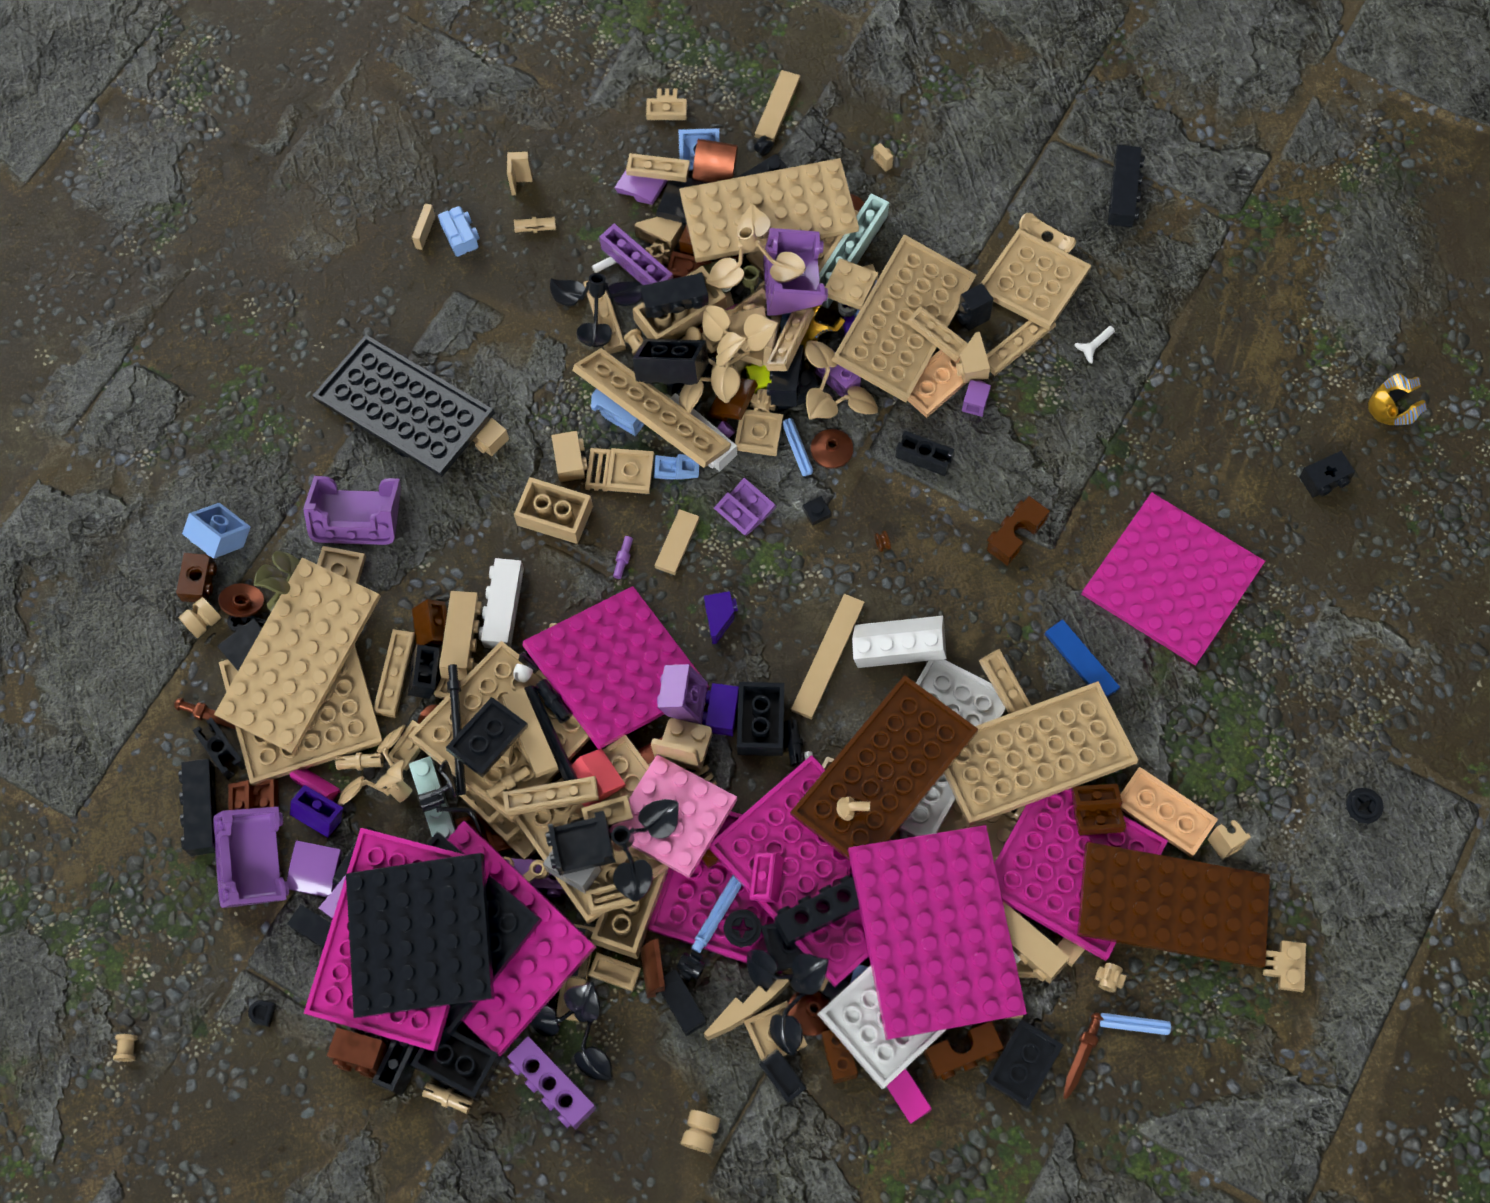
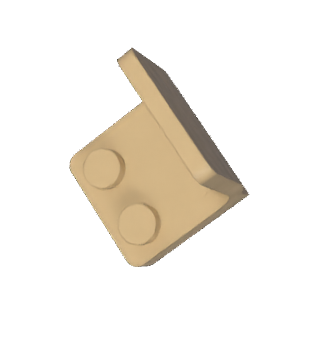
(683, 743)

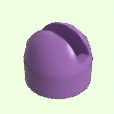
(726, 429)

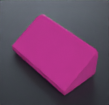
(313, 781)
(766, 877)
(908, 1096)

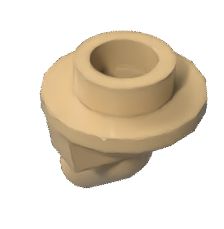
(847, 806)

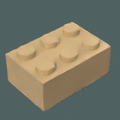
(553, 510)

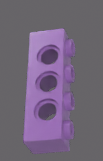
(633, 257)
(529, 1052)

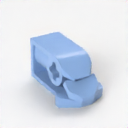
(615, 413)

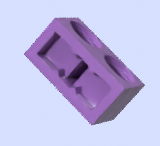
(839, 379)

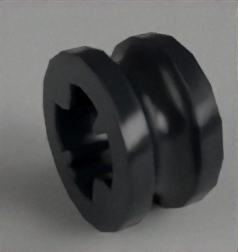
(763, 145)

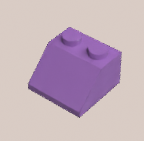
(682, 693)

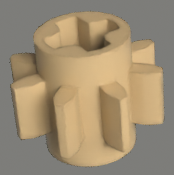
(659, 253)
(761, 401)
(1110, 977)

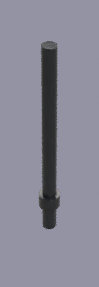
(454, 688)

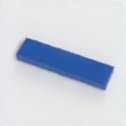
(1080, 657)

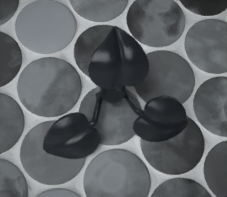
(569, 292)
(433, 799)
(636, 877)
(807, 978)
(585, 1005)

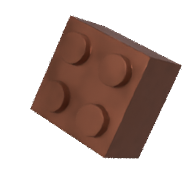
(356, 1051)

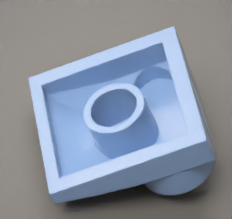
(688, 142)

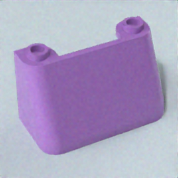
(802, 291)
(352, 515)
(248, 857)

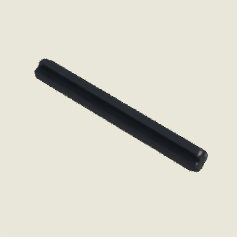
(550, 734)

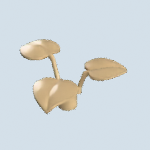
(753, 225)
(757, 331)
(726, 350)
(822, 404)
(392, 779)

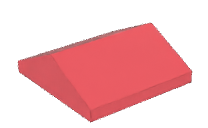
(599, 765)

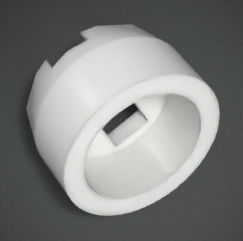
(522, 673)

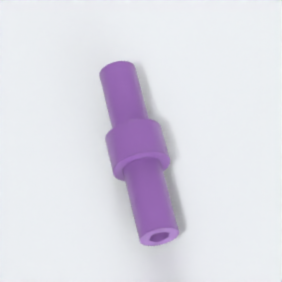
(623, 557)

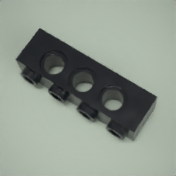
(793, 931)

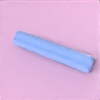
(797, 447)
(1135, 1024)

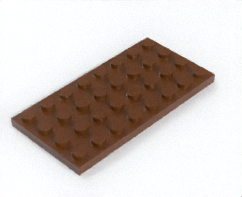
(886, 763)
(1174, 905)

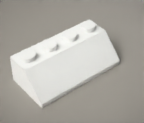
(899, 642)

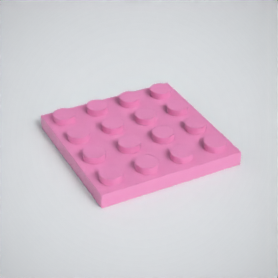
(700, 814)

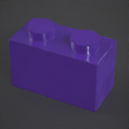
(721, 709)
(316, 811)

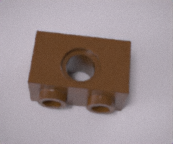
(193, 566)
(838, 1057)

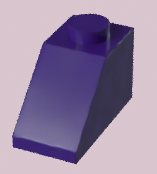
(720, 613)

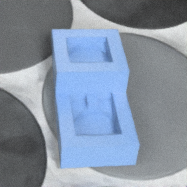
(675, 468)

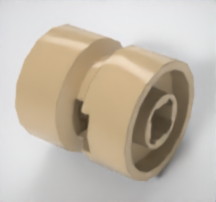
(199, 617)
(701, 1128)

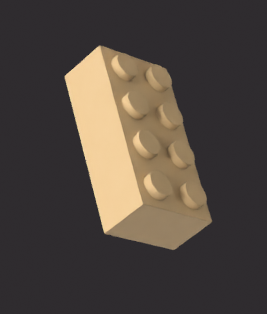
(676, 324)
(626, 927)

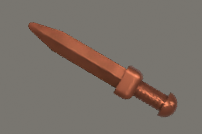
(200, 711)
(1088, 1041)

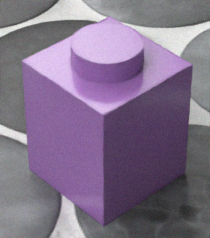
(976, 397)

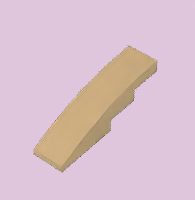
(508, 831)
(738, 1012)

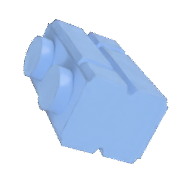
(458, 231)

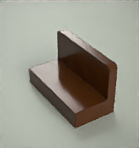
(429, 622)

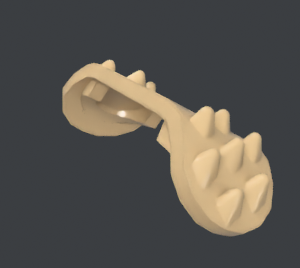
(1035, 227)

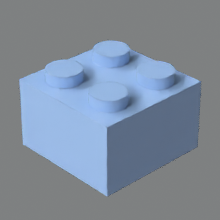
(216, 530)

